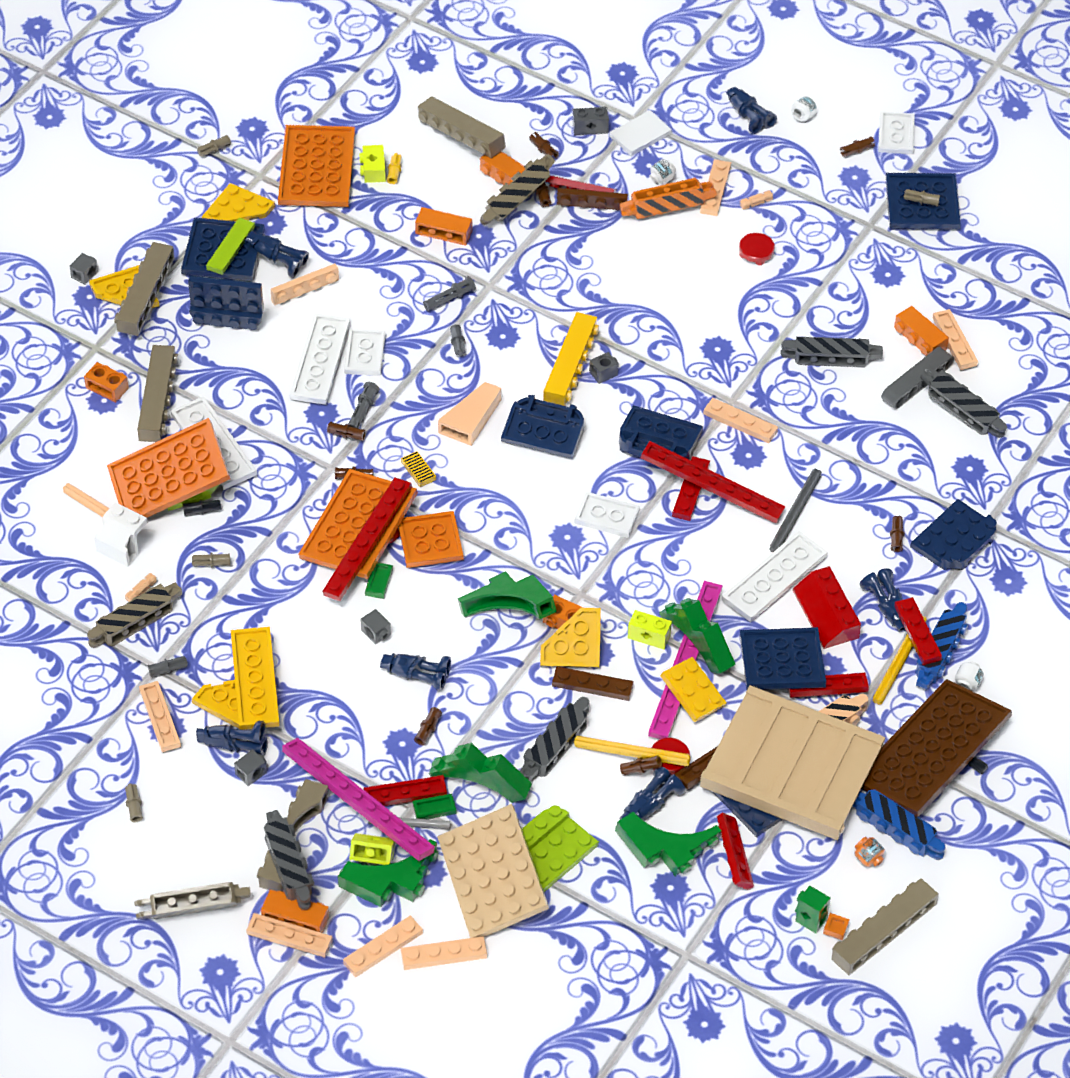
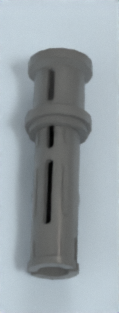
(457, 291)
(365, 400)

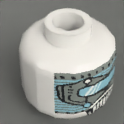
(803, 109)
(662, 171)
(969, 675)

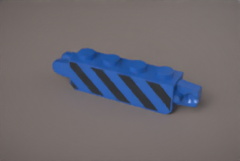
(947, 637)
(899, 824)

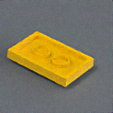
(693, 689)

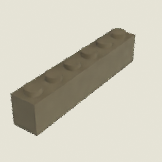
(461, 126)
(144, 288)
(157, 393)
(884, 926)

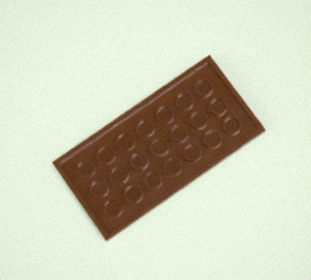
(934, 746)

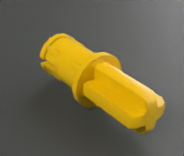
(394, 168)

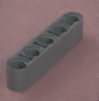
(911, 383)

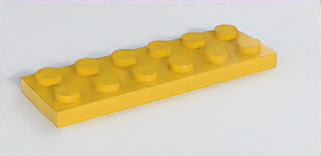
(254, 677)

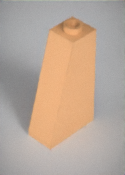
(471, 414)

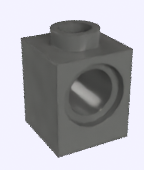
(83, 268)
(603, 367)
(375, 626)
(250, 767)

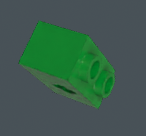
(812, 909)

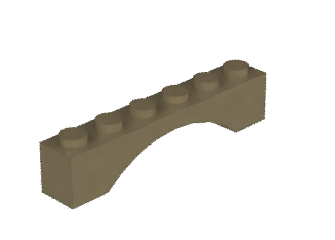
(308, 803)

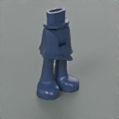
(746, 105)
(272, 249)
(886, 604)
(411, 665)
(230, 738)
(646, 803)

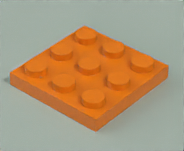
(430, 539)

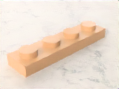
(718, 176)
(304, 284)
(957, 342)
(740, 420)
(159, 716)
(289, 935)
(382, 946)
(443, 953)

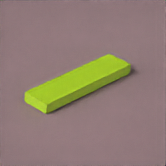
(230, 246)

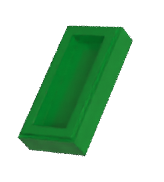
(379, 580)
(434, 807)

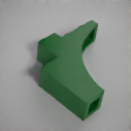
(505, 593)
(704, 634)
(492, 771)
(653, 844)
(381, 881)

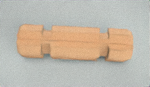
(756, 199)
(141, 587)

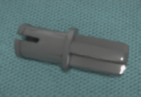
(457, 340)
(167, 666)

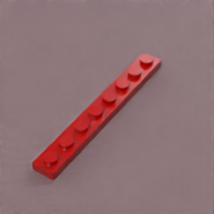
(713, 482)
(367, 539)

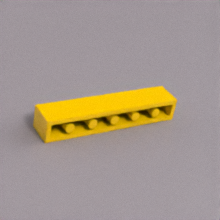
(570, 359)

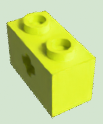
(373, 163)
(649, 629)
(372, 849)

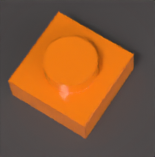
(836, 926)

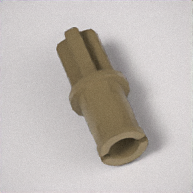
(214, 145)
(922, 197)
(211, 560)
(133, 803)

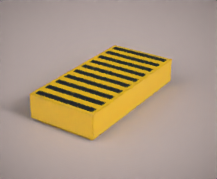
(418, 469)

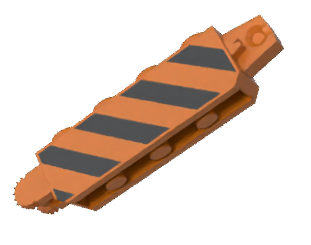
(667, 198)

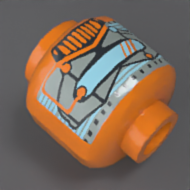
(869, 851)

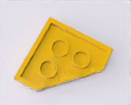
(239, 203)
(115, 286)
(575, 641)
(219, 701)

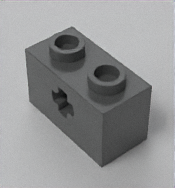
(590, 121)

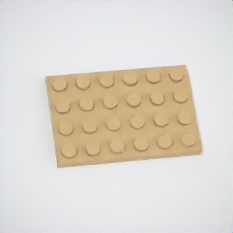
(492, 872)

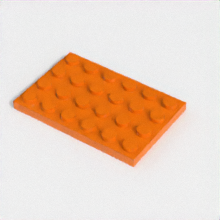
(316, 165)
(169, 470)
(345, 518)

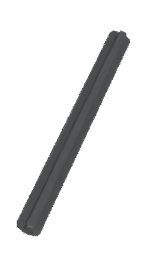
(796, 509)

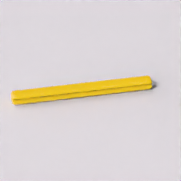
(893, 670)
(631, 750)

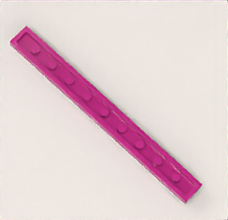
(668, 704)
(358, 799)

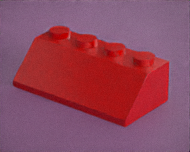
(827, 608)

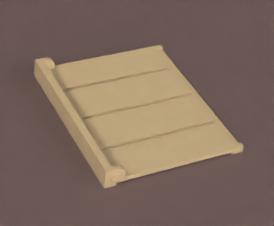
(792, 762)

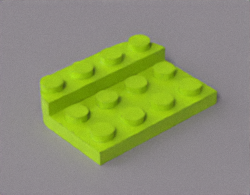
(556, 844)

